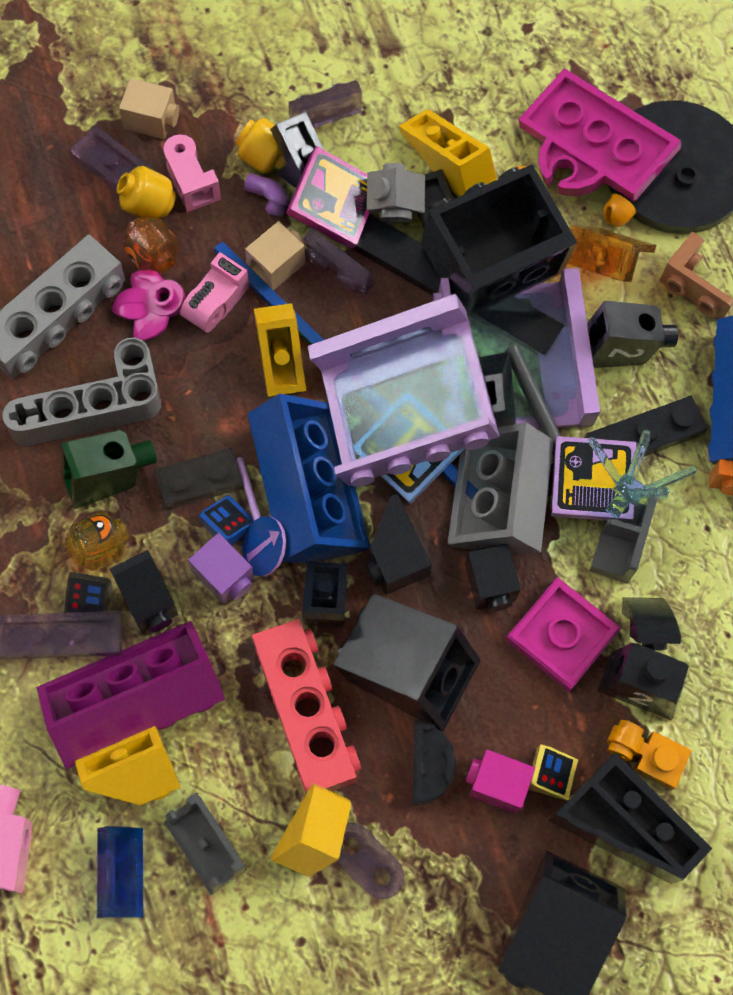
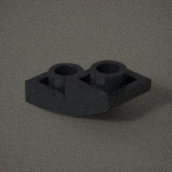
(651, 622)

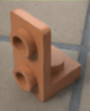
(683, 282)

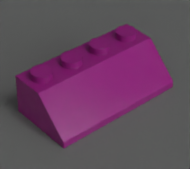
(129, 693)

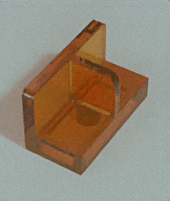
(607, 252)

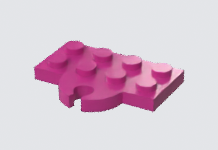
(595, 139)

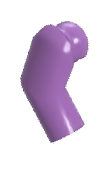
(271, 190)

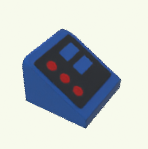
(227, 519)

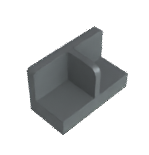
(623, 543)

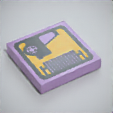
(581, 481)

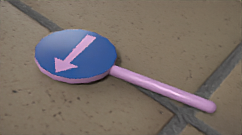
(265, 538)

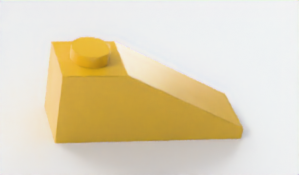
(448, 148)

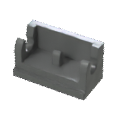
(204, 844)

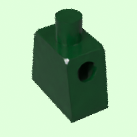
(102, 466)

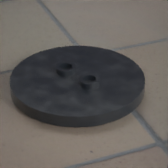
(697, 183)

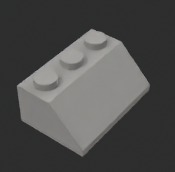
(512, 492)

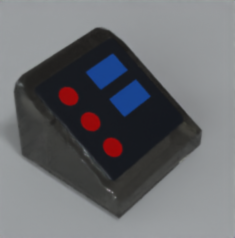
(87, 593)

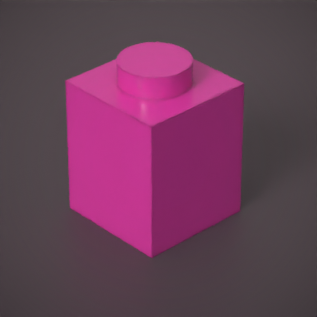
(499, 781)

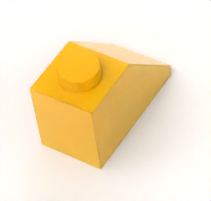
(280, 349)
(130, 769)

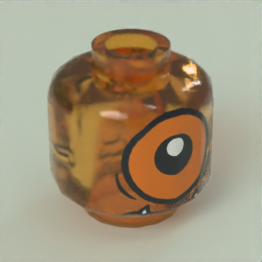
(151, 244)

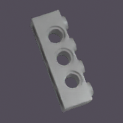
(56, 287)

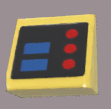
(553, 772)

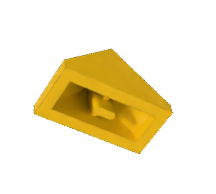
(314, 833)

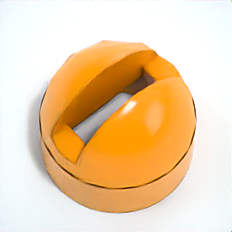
(618, 211)

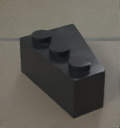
(632, 822)

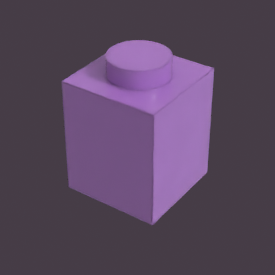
(222, 569)

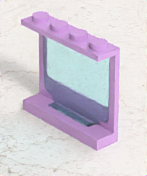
(566, 370)
(405, 391)

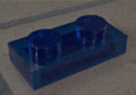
(119, 872)

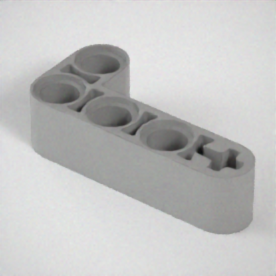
(84, 397)

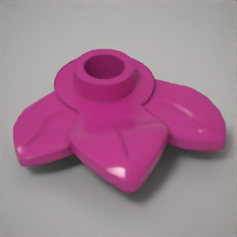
(144, 303)

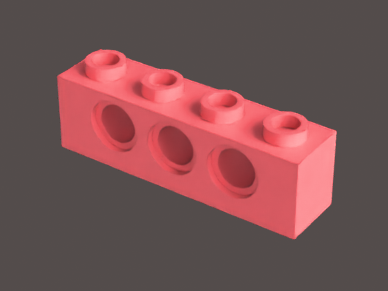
(274, 650)

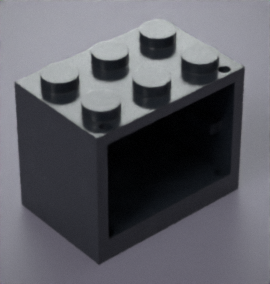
(498, 239)

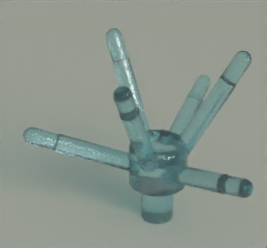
(629, 489)

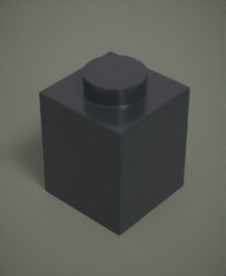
(492, 578)

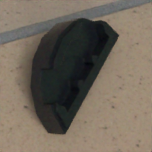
(432, 763)

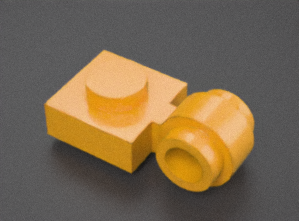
(659, 757)

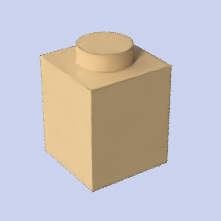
(148, 109)
(276, 254)

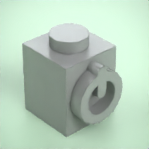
(395, 193)

